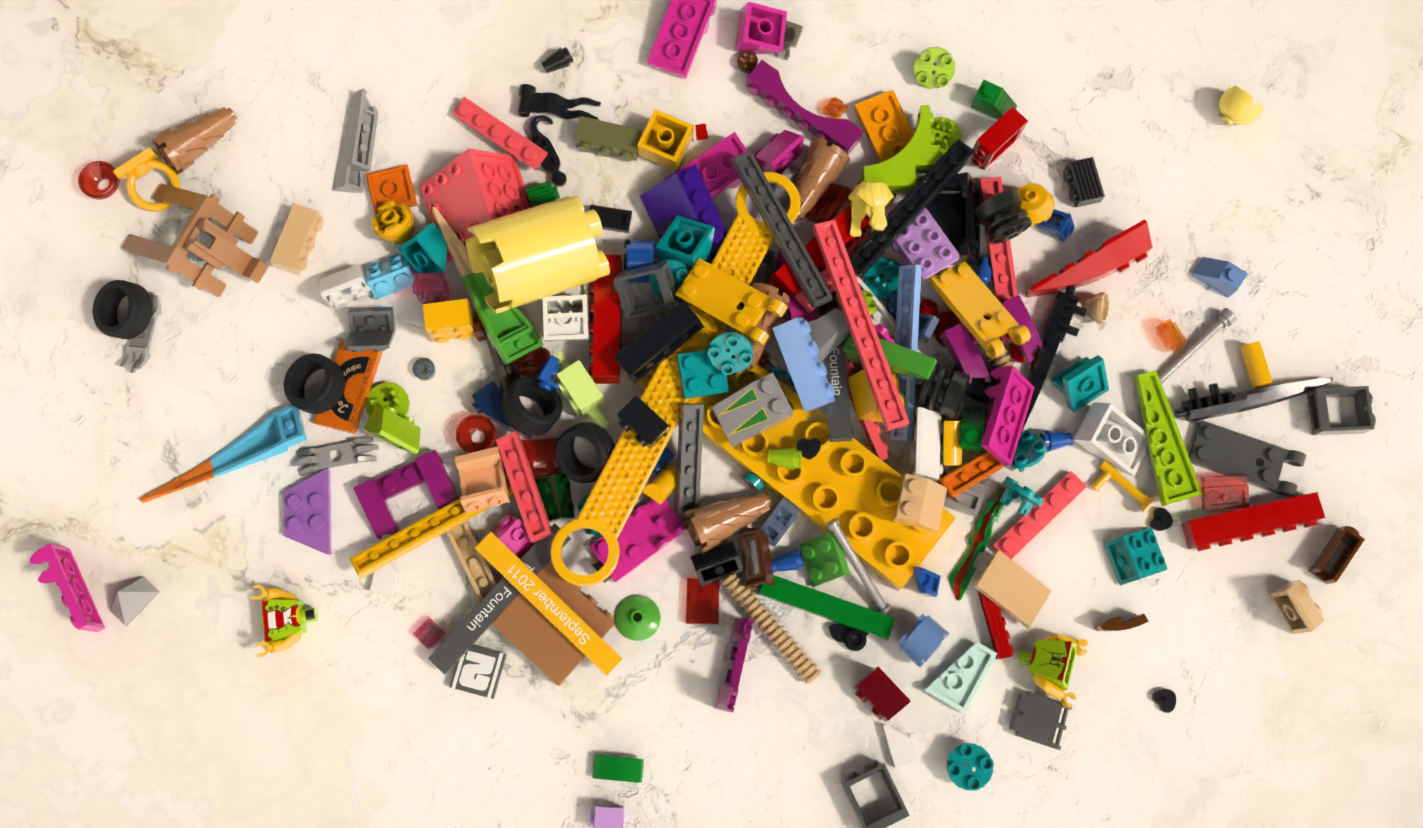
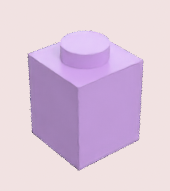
(607, 817)

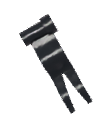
(551, 103)

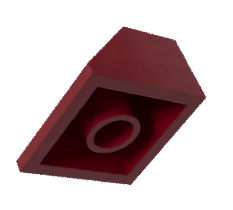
(881, 694)

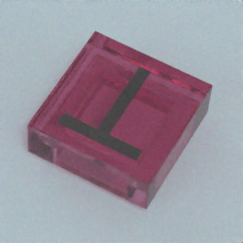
(429, 633)

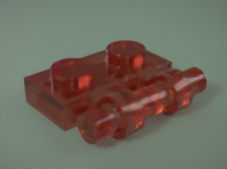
(541, 451)

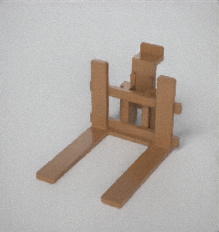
(219, 253)

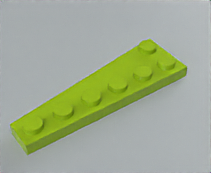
(1168, 454)

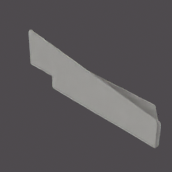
(357, 145)

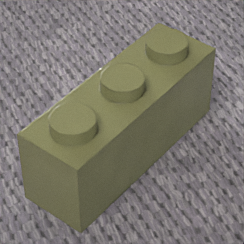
(607, 138)

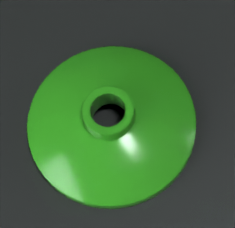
(638, 630)

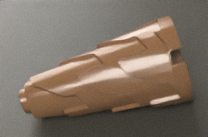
(192, 139)
(819, 169)
(767, 321)
(722, 519)

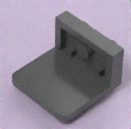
(370, 329)

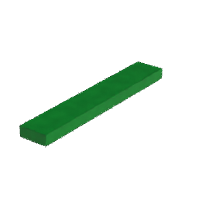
(829, 607)

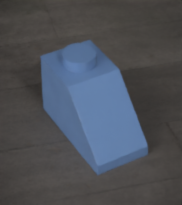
(1220, 275)

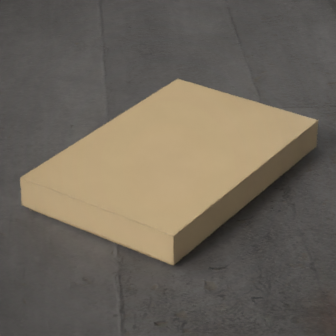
(1012, 589)

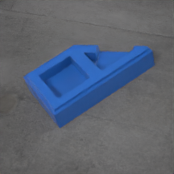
(927, 581)

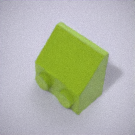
(394, 429)

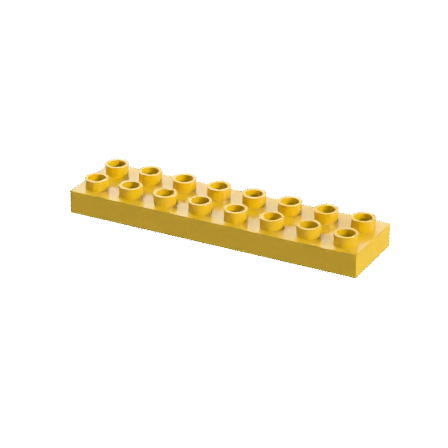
(837, 483)

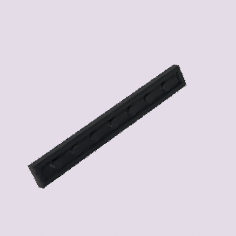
(911, 207)

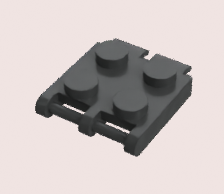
(1039, 719)

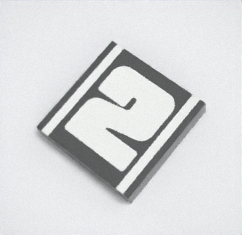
(478, 672)

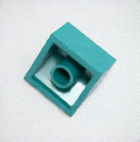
(686, 241)
(426, 250)

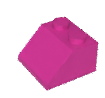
(760, 29)
(780, 152)

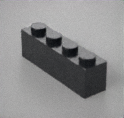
(659, 341)

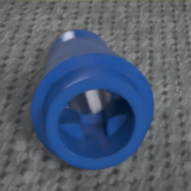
(1056, 440)
(788, 561)

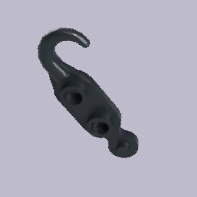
(551, 162)

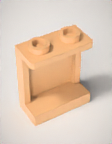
(482, 479)

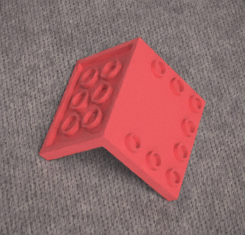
(475, 190)

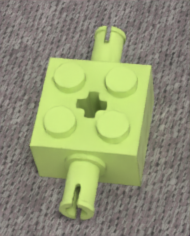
(583, 392)

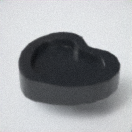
(809, 448)
(1161, 519)
(1165, 699)

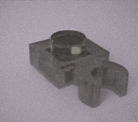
(791, 37)

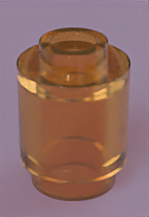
(1170, 336)

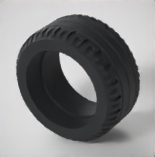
(106, 307)
(300, 372)
(520, 417)
(567, 459)

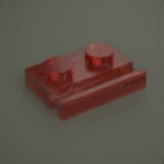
(829, 204)
(1225, 492)
(702, 602)

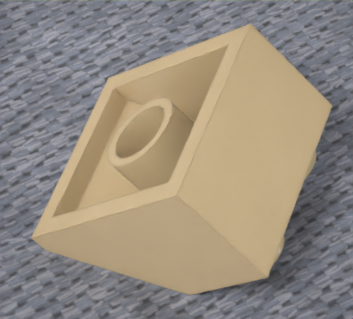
(920, 503)
(1297, 607)

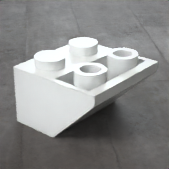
(344, 287)

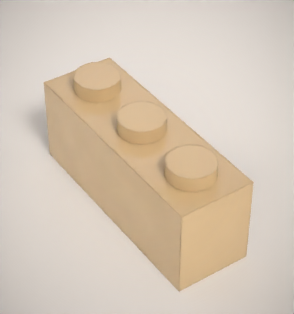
(296, 239)

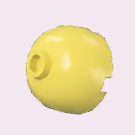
(1238, 106)

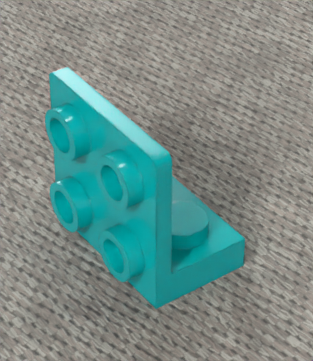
(1135, 556)

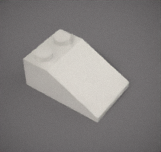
(1113, 437)

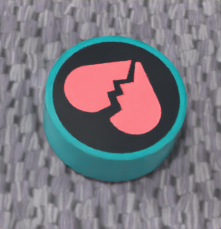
(753, 481)

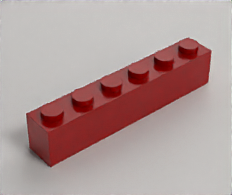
(784, 278)
(606, 326)
(1253, 520)

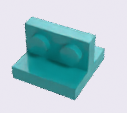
(1082, 382)

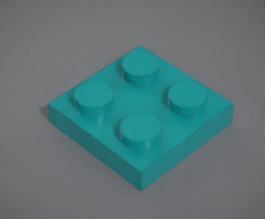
(699, 376)

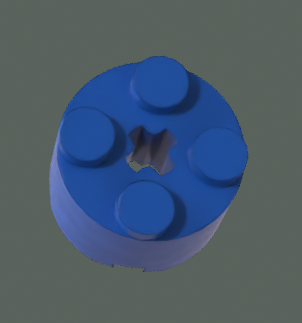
(639, 253)

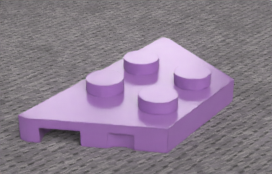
(309, 512)

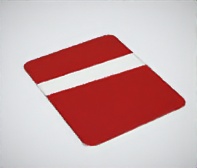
(700, 132)

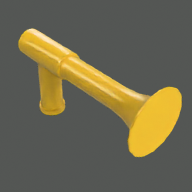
(1110, 472)

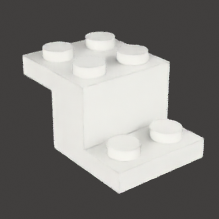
(567, 315)

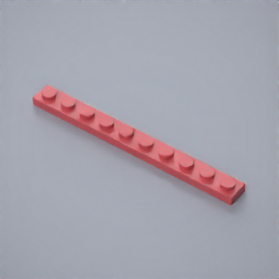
(861, 325)

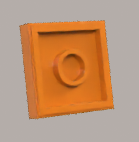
(391, 185)

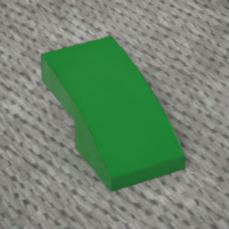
(618, 768)

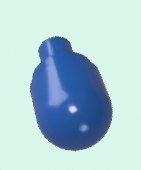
(984, 271)

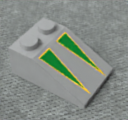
(753, 410)

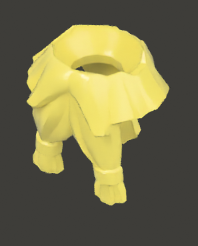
(869, 200)

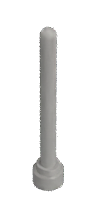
(1224, 319)

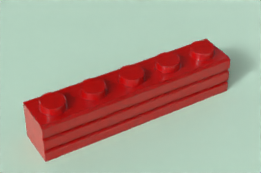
(996, 627)

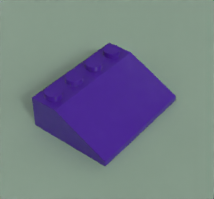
(687, 197)

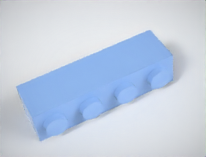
(804, 364)

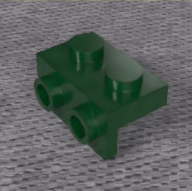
(556, 497)

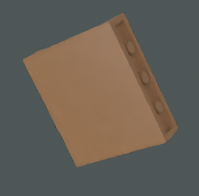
(540, 638)

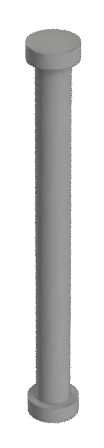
(859, 568)

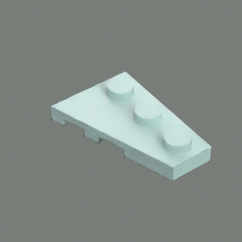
(963, 678)

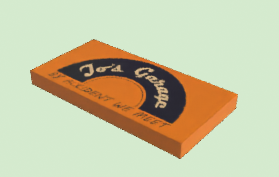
(359, 375)

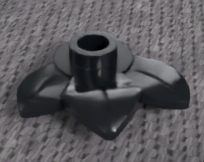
(844, 633)

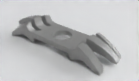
(142, 345)
(349, 455)

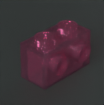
(431, 288)

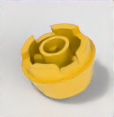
(1036, 202)
(394, 222)

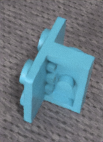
(388, 276)

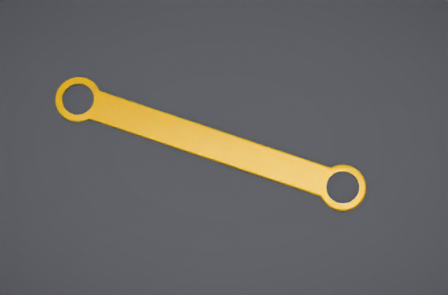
(629, 462)

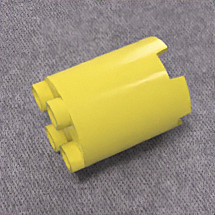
(537, 252)

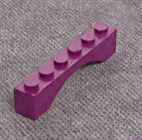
(767, 84)

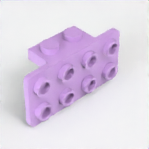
(924, 245)

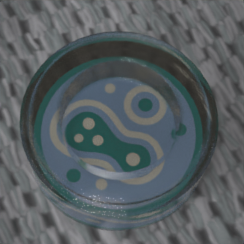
(424, 369)

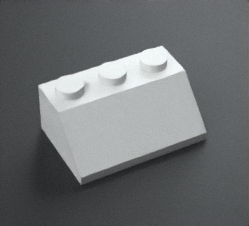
(926, 445)

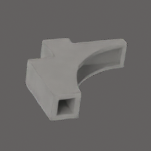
(826, 332)

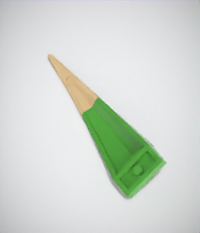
(508, 330)

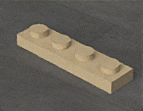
(471, 560)

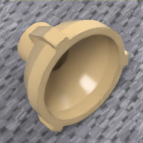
(1097, 307)

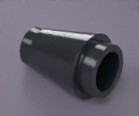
(559, 59)

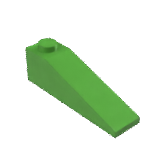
(899, 359)

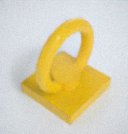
(141, 166)

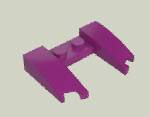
(965, 354)
(375, 492)
(740, 634)

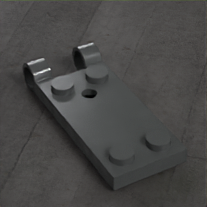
(1236, 454)

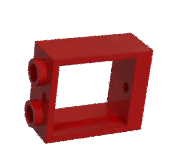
(998, 138)

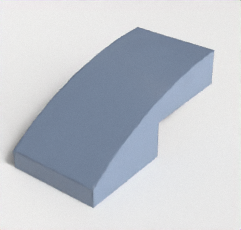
(780, 520)

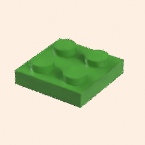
(824, 559)

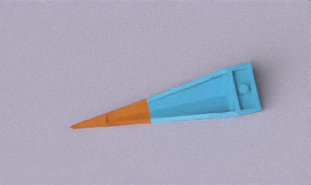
(267, 439)

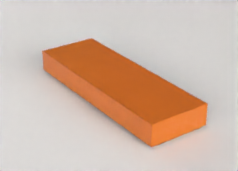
(970, 474)

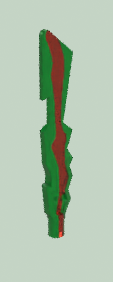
(978, 541)

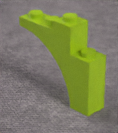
(918, 156)

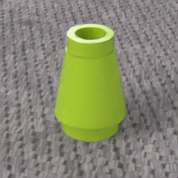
(787, 457)

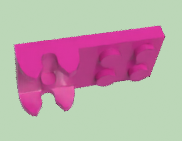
(681, 35)
(716, 165)
(1008, 413)
(643, 535)
(72, 586)

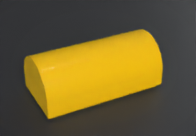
(1256, 365)
(951, 442)
(662, 484)

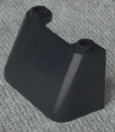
(956, 216)

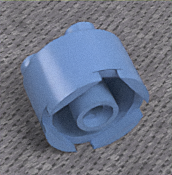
(923, 640)

